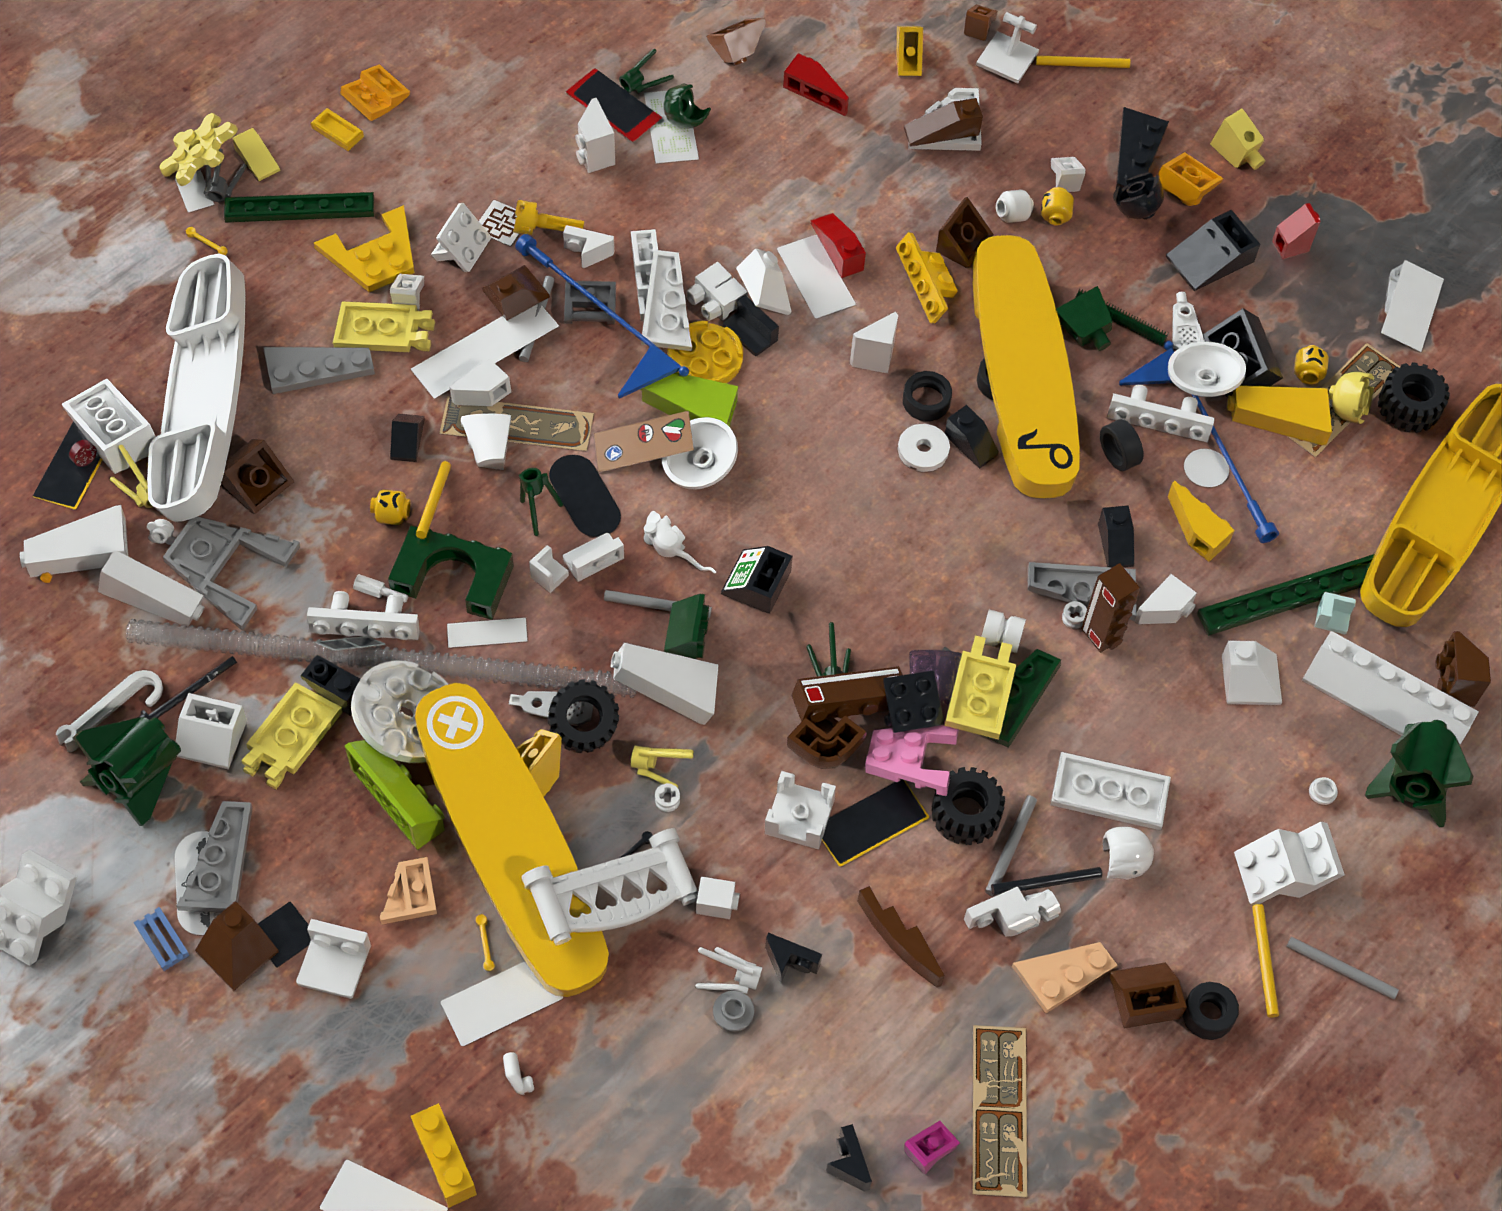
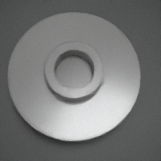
(733, 1011)

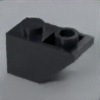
(331, 682)

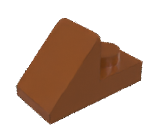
(979, 21)

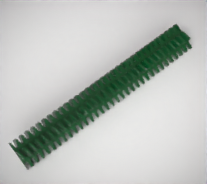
(1134, 324)

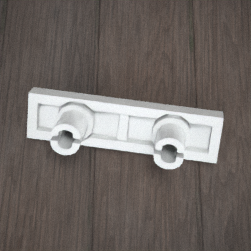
(1159, 417)
(364, 623)

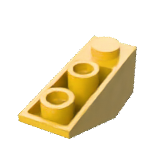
(1200, 525)

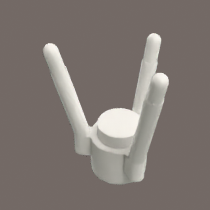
(747, 973)

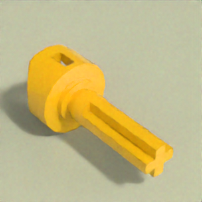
(529, 218)

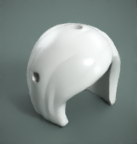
(1129, 852)

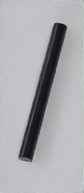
(1048, 880)

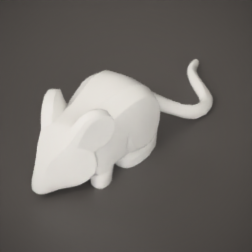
(667, 539)

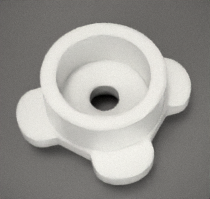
(161, 531)

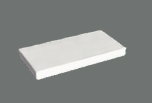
(1110, 791)

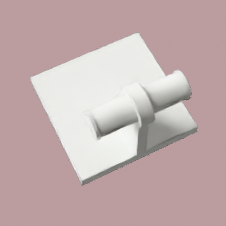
(1007, 54)

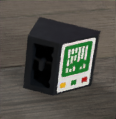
(758, 577)

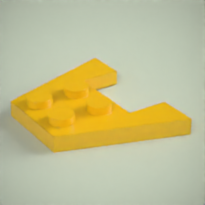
(376, 261)

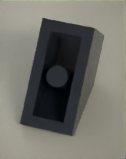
(971, 436)
(1117, 536)

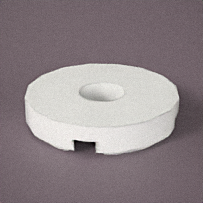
(927, 435)

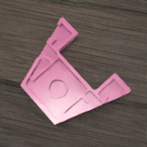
(902, 756)

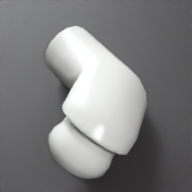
(513, 1074)

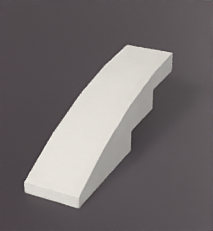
(643, 246)

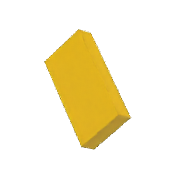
(337, 129)

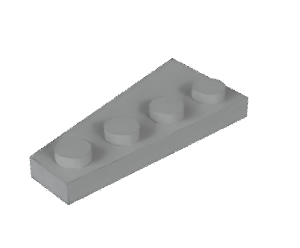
(1067, 581)
(221, 861)

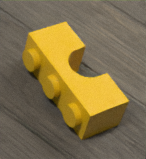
(443, 1155)

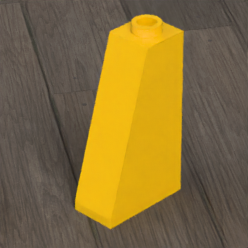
(1284, 410)

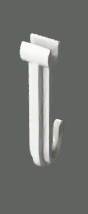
(109, 704)

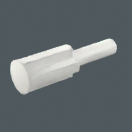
(375, 587)

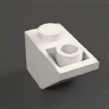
(481, 386)

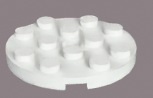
(378, 706)

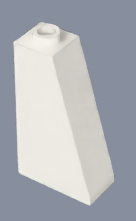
(77, 545)
(149, 590)
(669, 679)

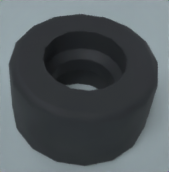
(1222, 998)

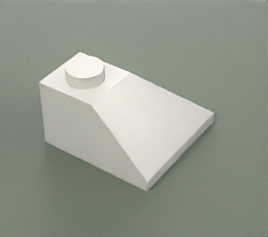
(765, 281)
(1250, 674)

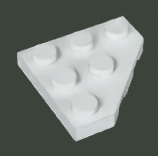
(968, 143)

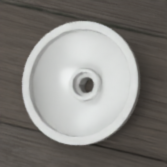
(1206, 369)
(711, 442)

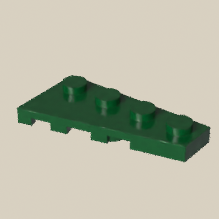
(1027, 687)

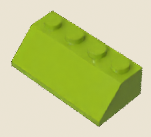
(396, 793)

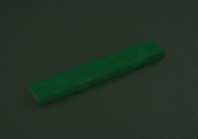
(299, 207)

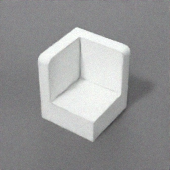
(546, 570)

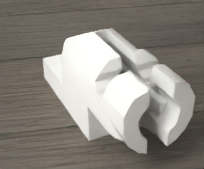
(1013, 911)

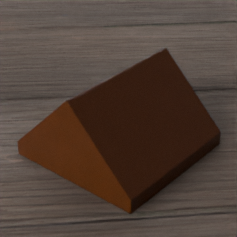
(962, 234)

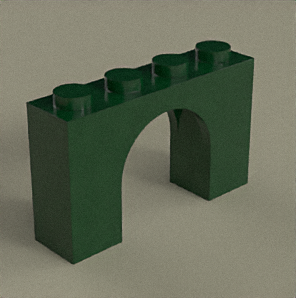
(419, 555)

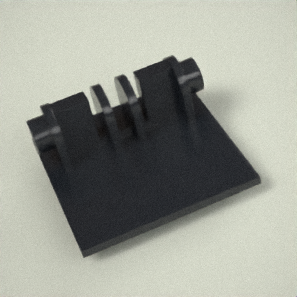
(912, 702)

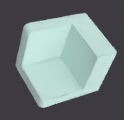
(1334, 612)

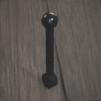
(645, 840)

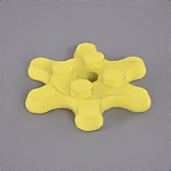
(198, 149)

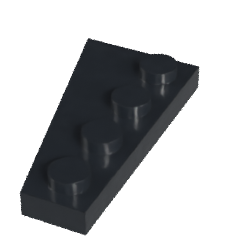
(1139, 144)

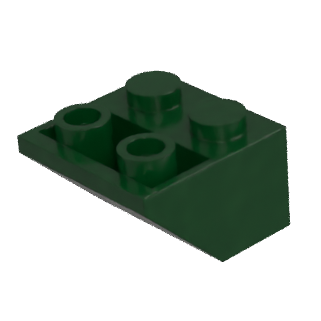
(688, 627)

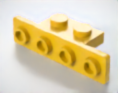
(927, 276)

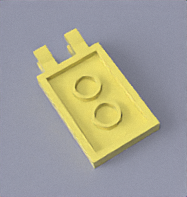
(383, 327)
(981, 691)
(290, 733)

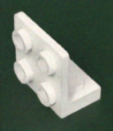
(334, 959)

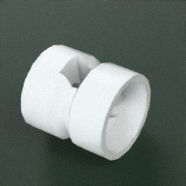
(1000, 630)

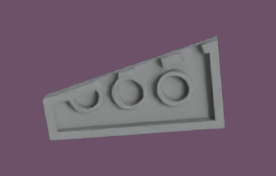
(313, 366)

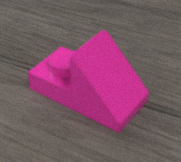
(930, 1146)

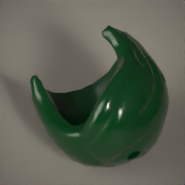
(680, 107)

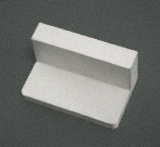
(594, 556)

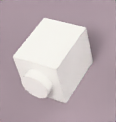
(716, 898)

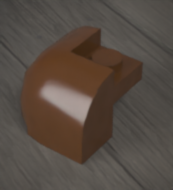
(826, 742)

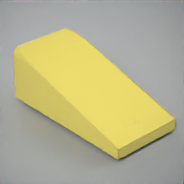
(255, 154)

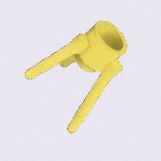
(141, 497)
(646, 758)

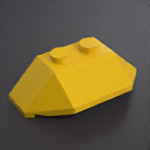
(542, 758)

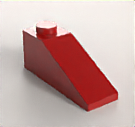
(813, 82)
(840, 244)

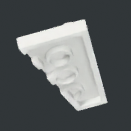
(665, 311)

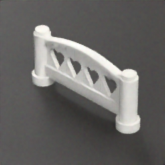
(555, 894)

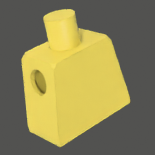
(1239, 141)

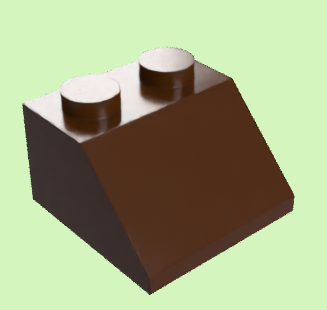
(255, 475)

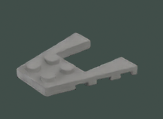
(204, 550)

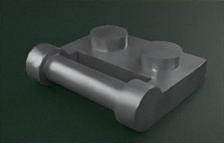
(603, 290)

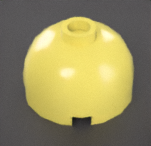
(1352, 396)

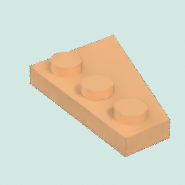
(1064, 974)

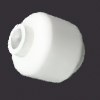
(1014, 206)

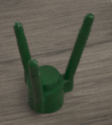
(633, 78)
(532, 483)
(833, 669)

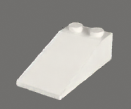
(110, 421)

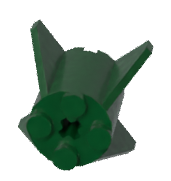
(129, 761)
(1423, 768)

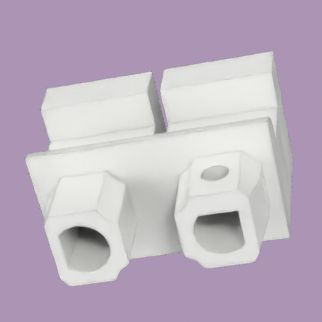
(717, 291)

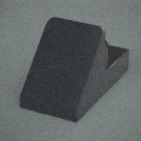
(784, 952)
(853, 1167)

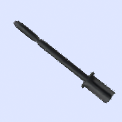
(191, 689)

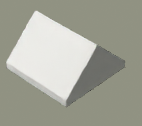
(874, 345)

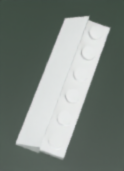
(1383, 689)

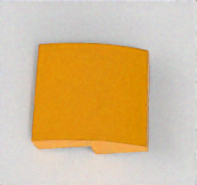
(375, 92)

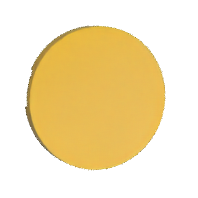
(714, 353)

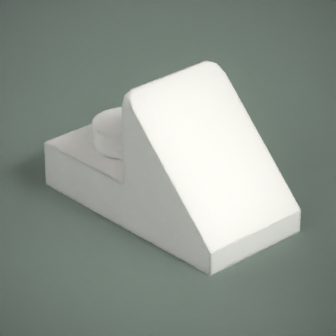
(1068, 173)
(592, 244)
(407, 289)

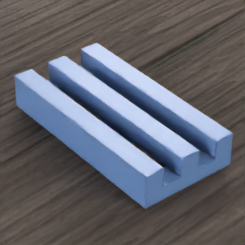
(149, 920)

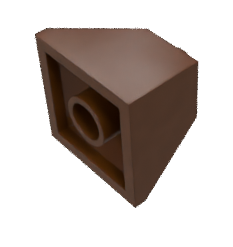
(515, 292)
(235, 946)

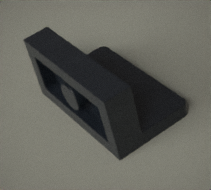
(752, 326)

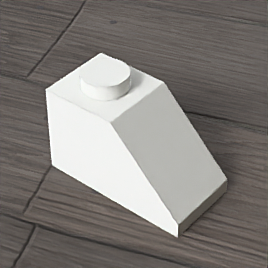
(1167, 603)

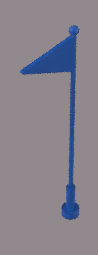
(654, 364)
(1157, 373)

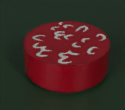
(82, 453)

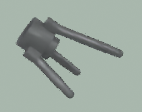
(217, 188)

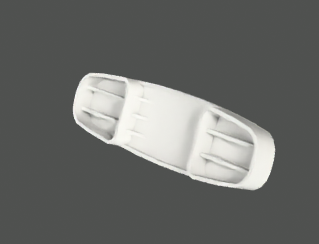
(201, 389)

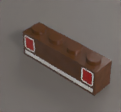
(1110, 608)
(842, 694)

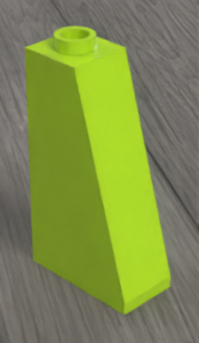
(692, 394)

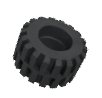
(1407, 412)
(600, 699)
(964, 826)

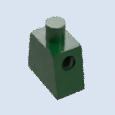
(1087, 319)

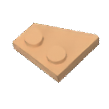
(410, 893)

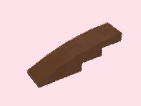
(905, 943)

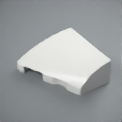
(488, 438)

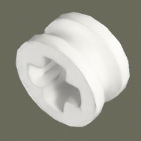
(1071, 608)
(675, 800)

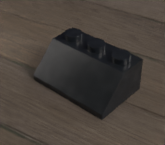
(1247, 337)

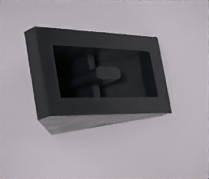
(406, 437)

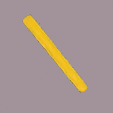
(1083, 61)
(433, 500)
(1265, 961)

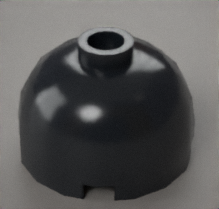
(1140, 197)

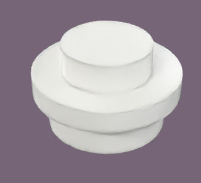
(1323, 791)

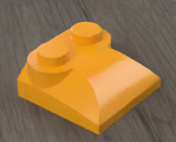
(1188, 179)

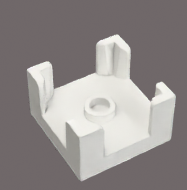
(799, 812)

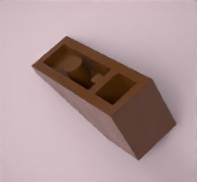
(949, 122)

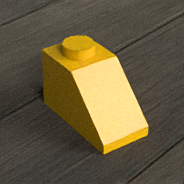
(909, 50)

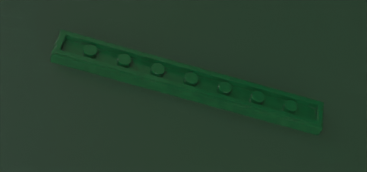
(1283, 596)

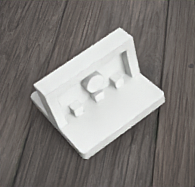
(461, 239)

